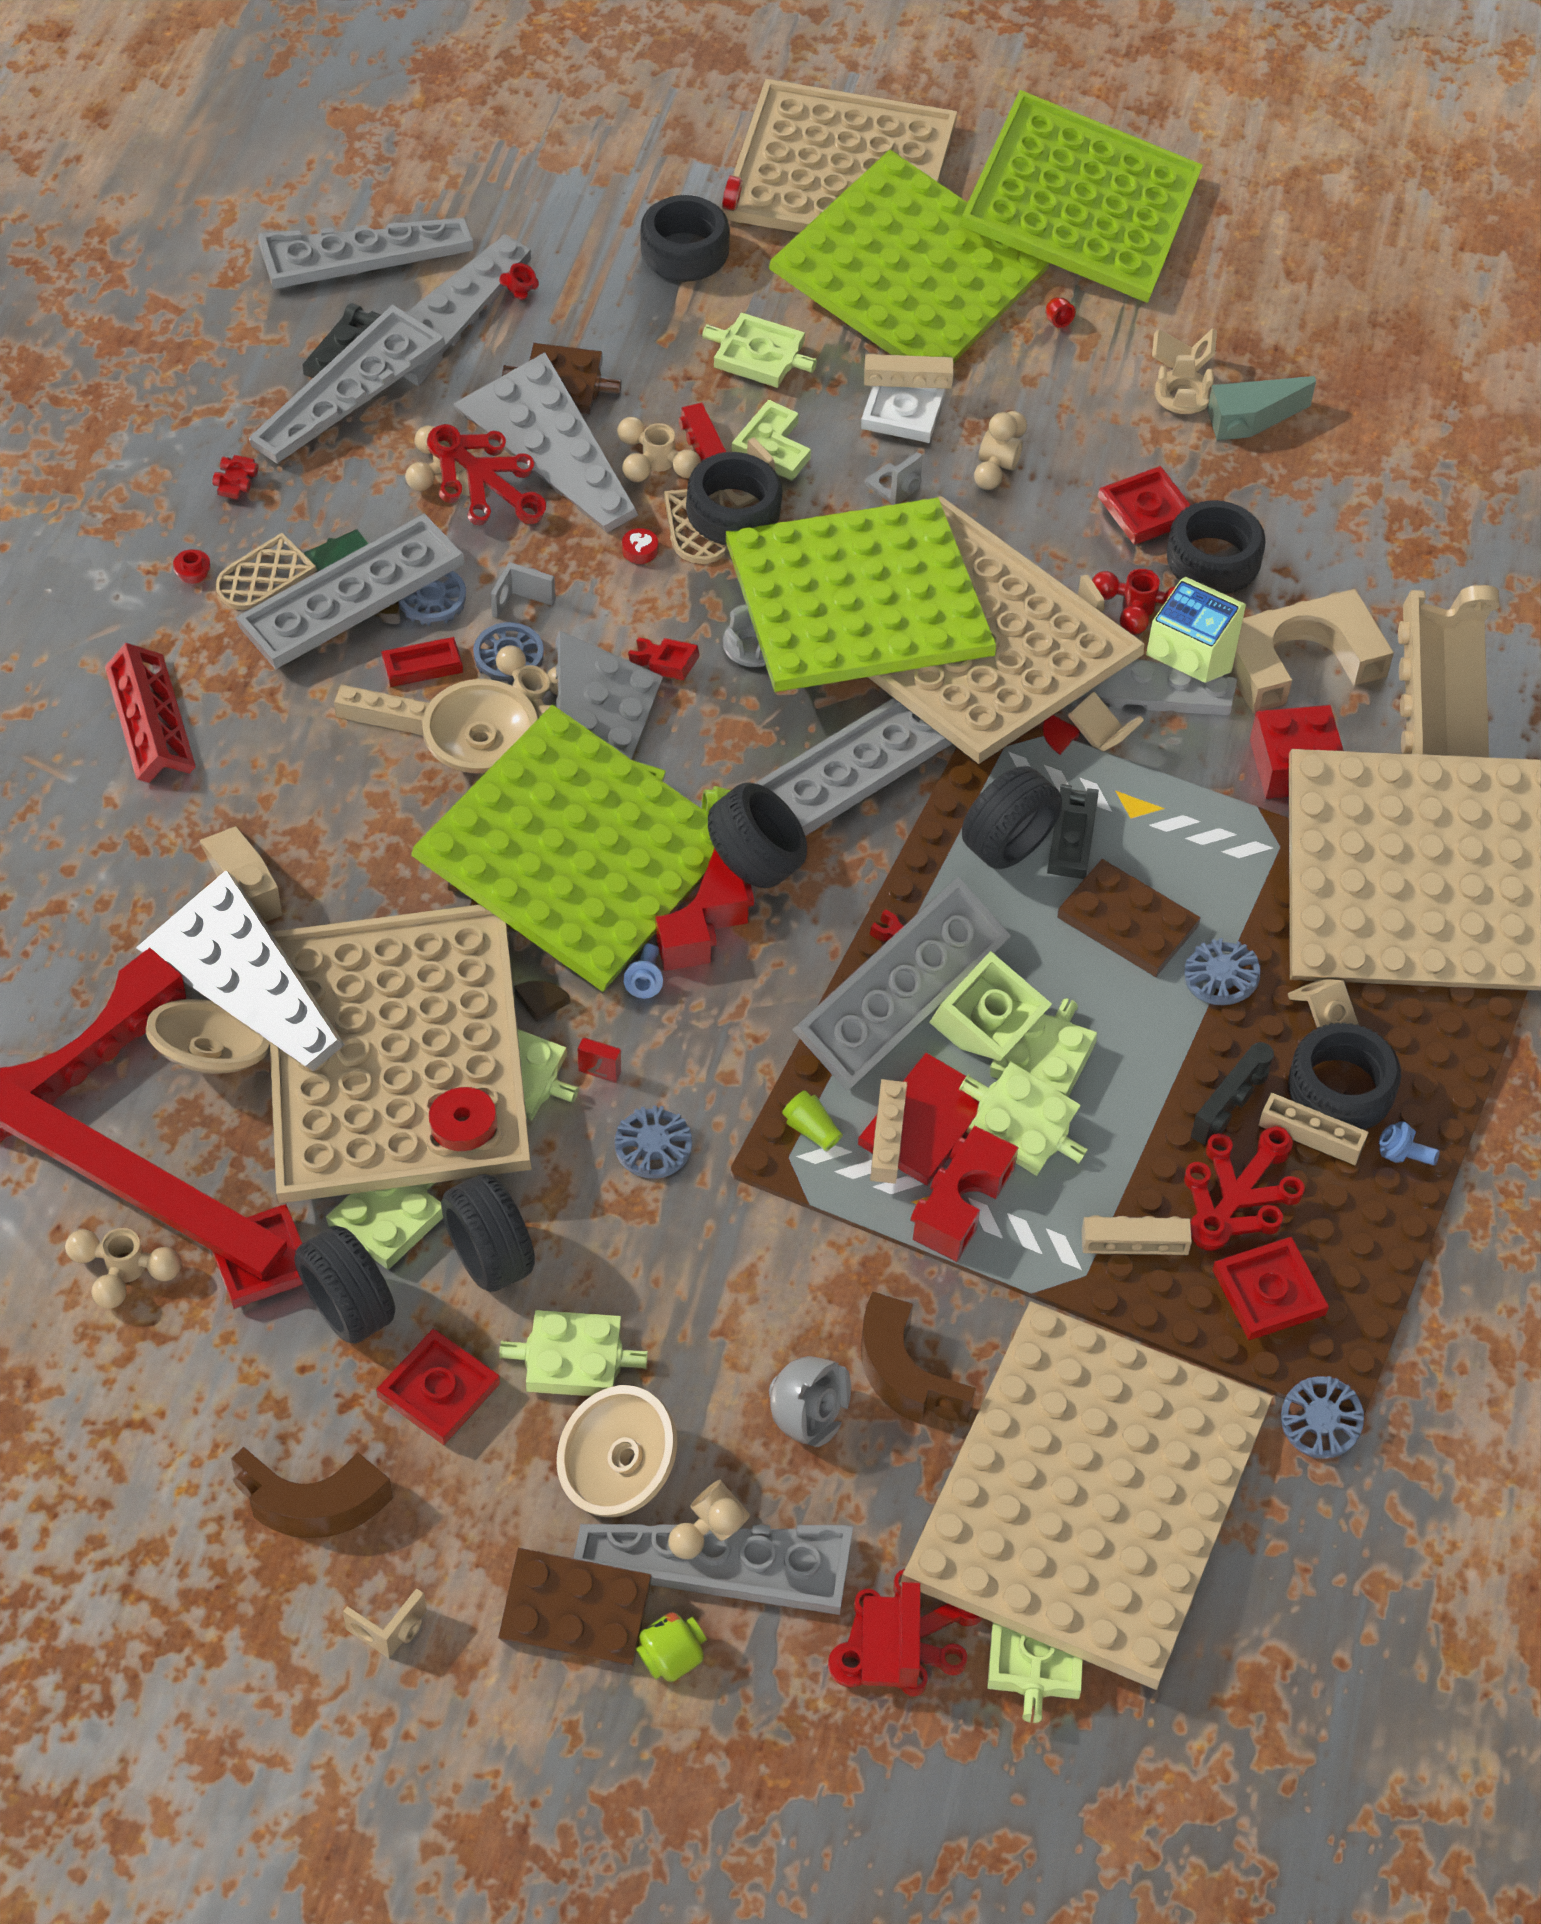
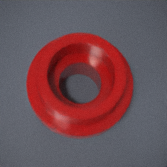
(192, 566)

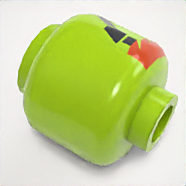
(671, 1647)

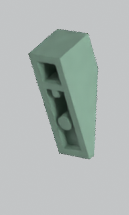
(1254, 406)

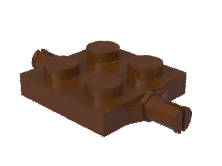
(578, 371)

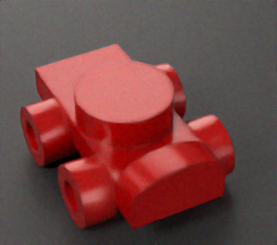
(236, 477)

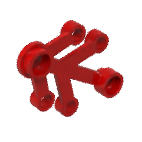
(481, 471)
(1240, 1192)
(929, 1654)

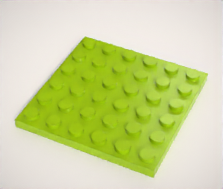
(1081, 196)
(903, 267)
(859, 594)
(572, 846)

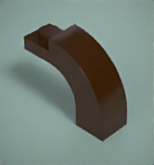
(895, 1375)
(312, 1508)

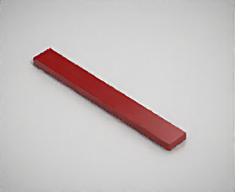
(139, 1181)

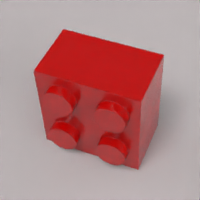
(1286, 729)

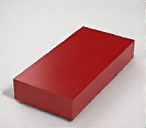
(422, 662)

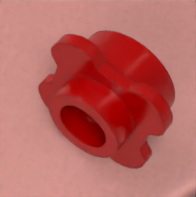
(519, 280)

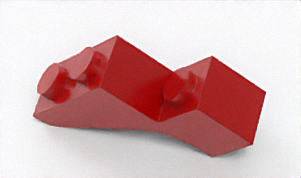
(690, 933)

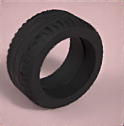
(681, 260)
(735, 472)
(1223, 522)
(1011, 817)
(757, 835)
(1352, 1045)
(488, 1232)
(345, 1284)

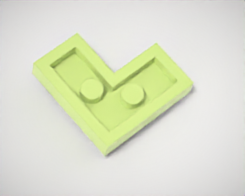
(770, 429)

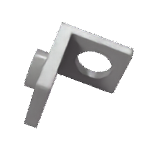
(905, 479)
(523, 582)

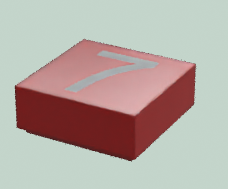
(599, 1060)

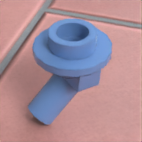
(643, 977)
(1397, 1143)

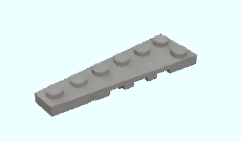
(758, 1564)

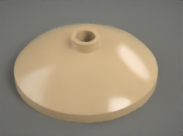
(476, 713)
(204, 1037)
(603, 1438)

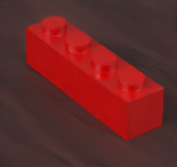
(700, 431)

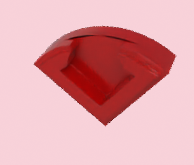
(1059, 733)

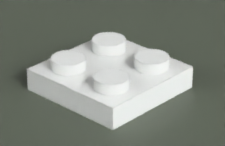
(903, 411)

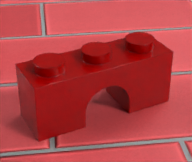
(977, 1165)

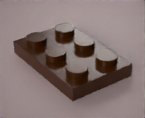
(1128, 917)
(575, 1606)

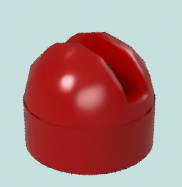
(1060, 312)

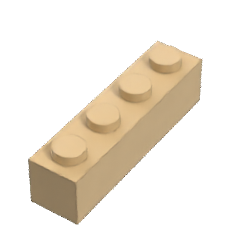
(908, 371)
(380, 709)
(1314, 1128)
(888, 1131)
(1136, 1235)

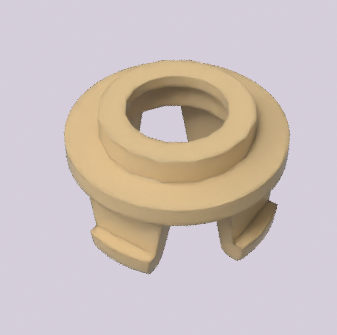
(1192, 387)

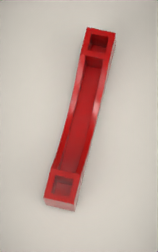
(138, 991)

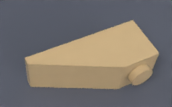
(234, 854)

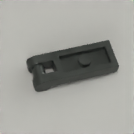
(338, 338)
(1073, 833)
(1233, 1091)

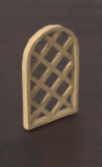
(671, 514)
(243, 562)

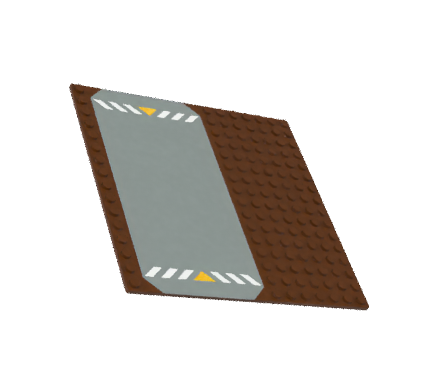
(1148, 1078)

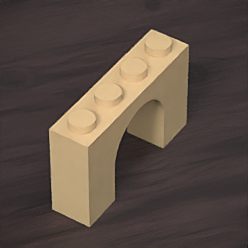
(1334, 621)

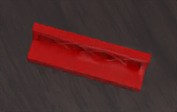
(140, 709)

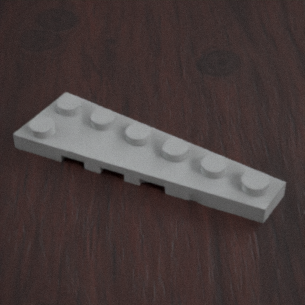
(315, 257)
(463, 296)
(362, 370)
(1165, 689)

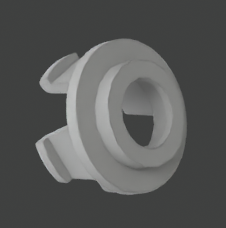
(738, 630)

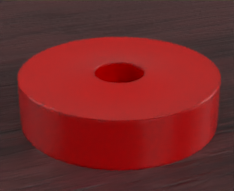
(463, 1134)

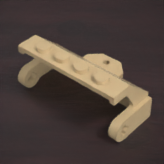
(1445, 674)

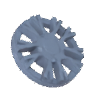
(433, 597)
(489, 655)
(1222, 972)
(653, 1142)
(1322, 1417)

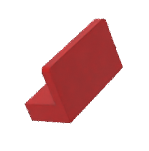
(892, 1638)

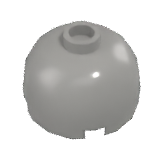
(808, 1399)

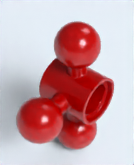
(1140, 596)

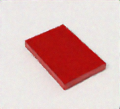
(932, 1118)

